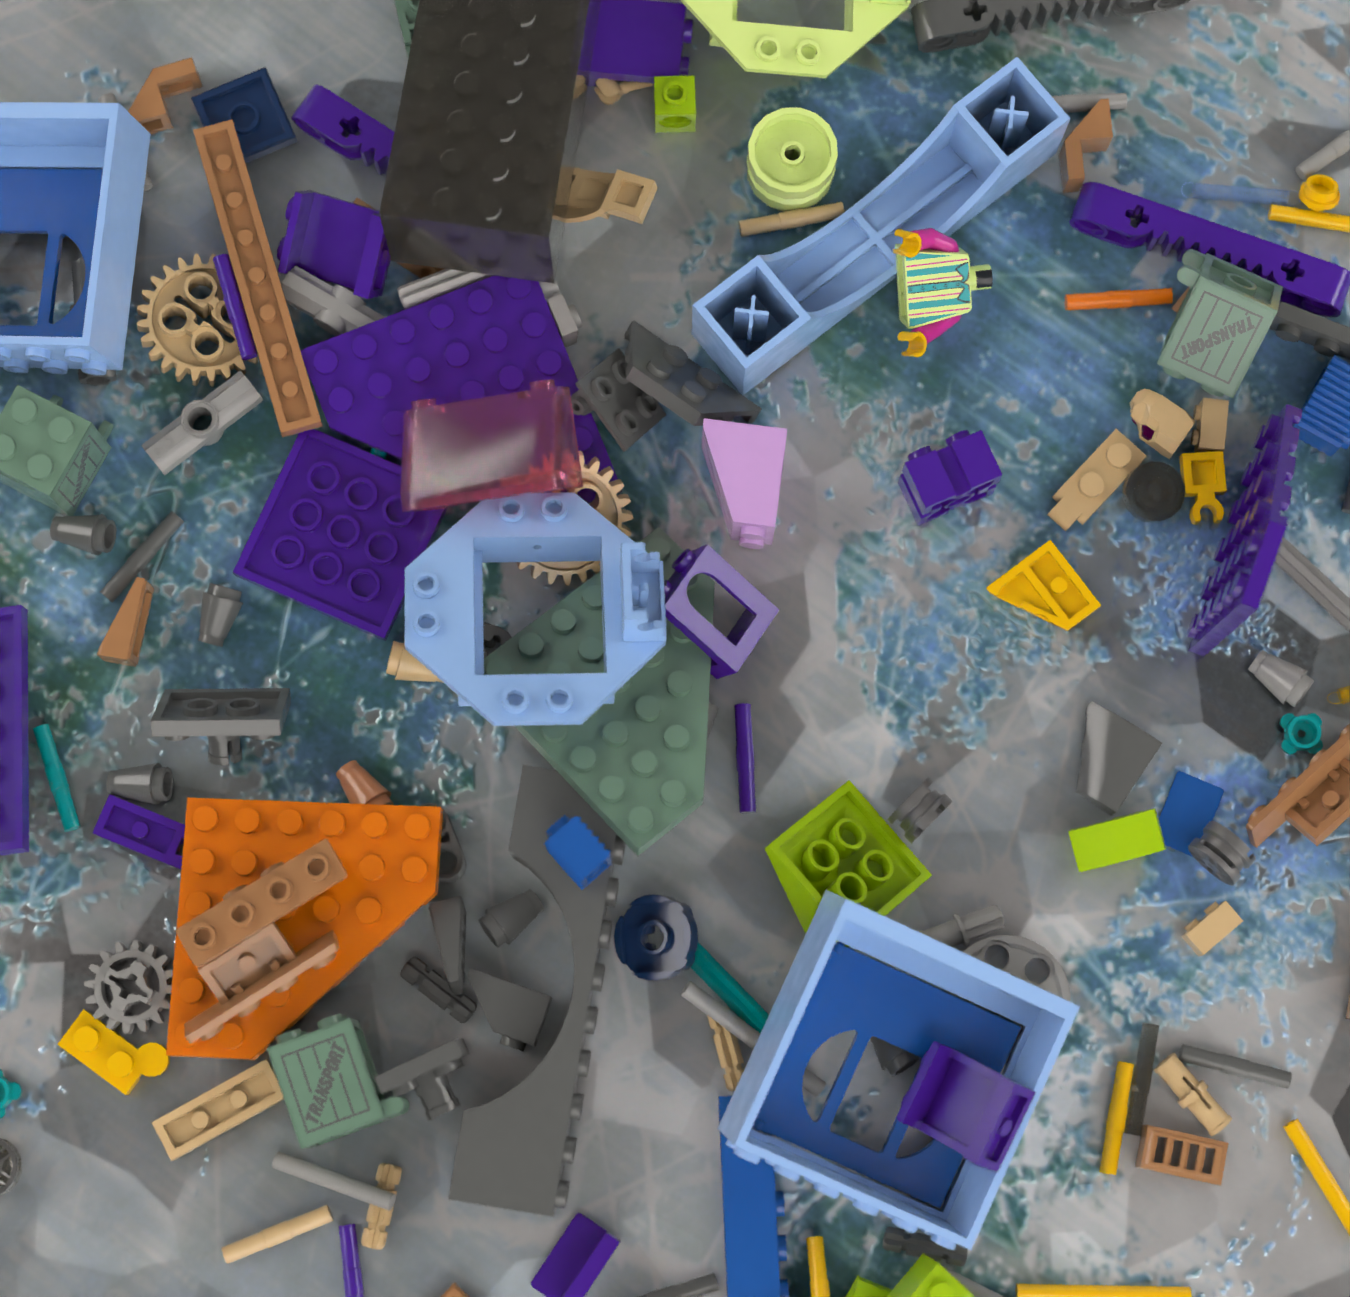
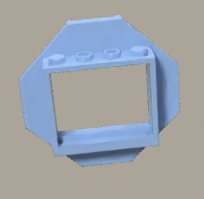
(447, 606)

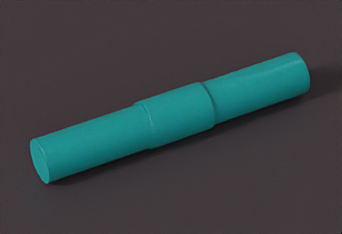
(56, 777)

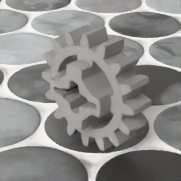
(122, 1002)

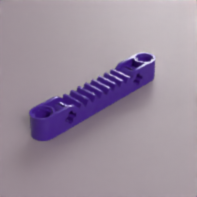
(330, 118)
(1106, 215)

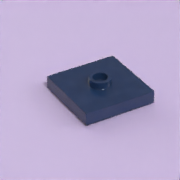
(255, 111)

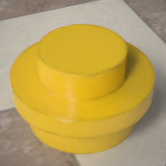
(1319, 193)

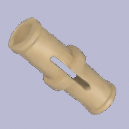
(1192, 1094)

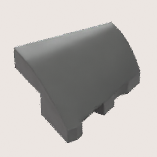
(1112, 758)

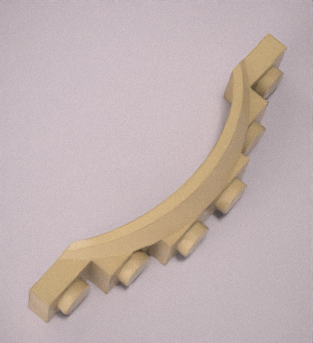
(609, 193)

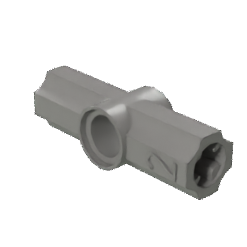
(331, 307)
(224, 405)

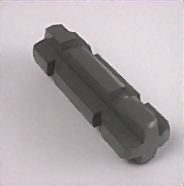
(438, 990)
(917, 1243)

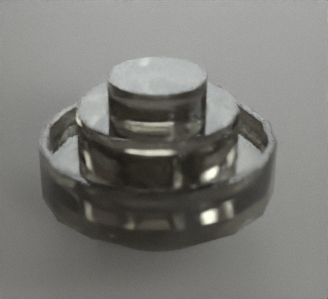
(1153, 492)

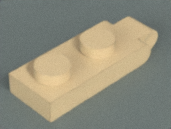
(1095, 480)

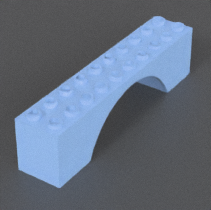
(961, 168)

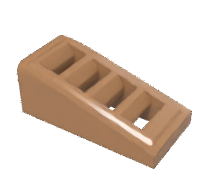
(127, 630)
(1148, 1146)

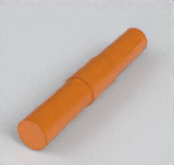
(1118, 299)

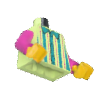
(933, 285)

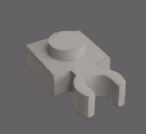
(565, 316)

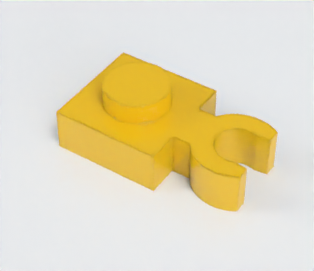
(1203, 479)

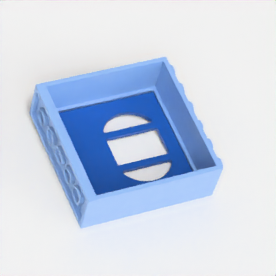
(79, 177)
(843, 991)

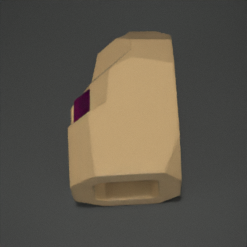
(1160, 421)

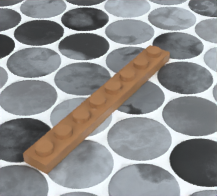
(257, 278)

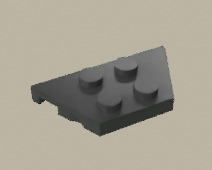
(679, 382)

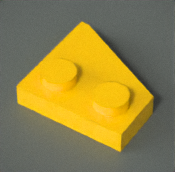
(1046, 588)

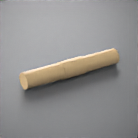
(790, 219)
(277, 1234)

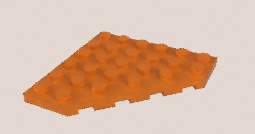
(230, 842)

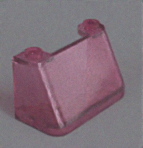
(489, 448)

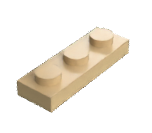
(219, 1110)

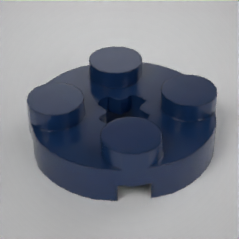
(679, 941)

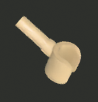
(610, 91)

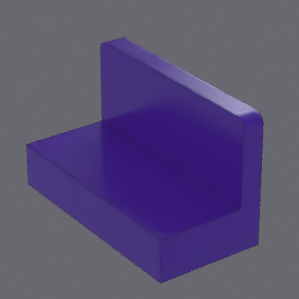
(575, 1259)

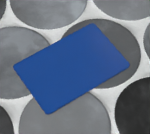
(1188, 810)

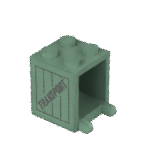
(1218, 323)
(49, 450)
(330, 1082)

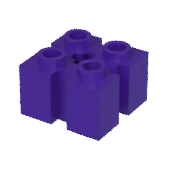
(949, 477)

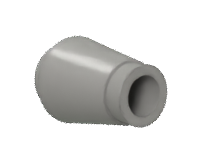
(1281, 678)

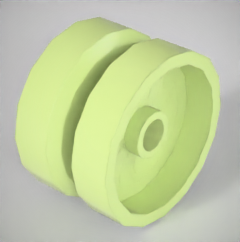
(791, 159)

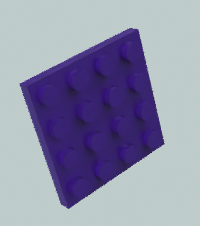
(337, 534)

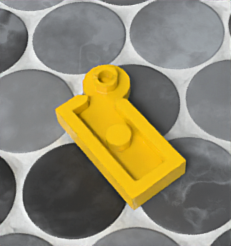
(112, 1054)

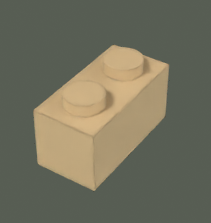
(1211, 425)
(1212, 928)

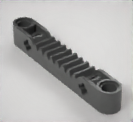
(947, 23)

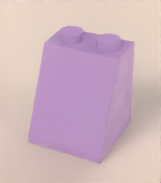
(747, 476)

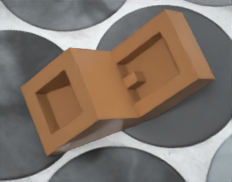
(163, 82)
(1090, 135)

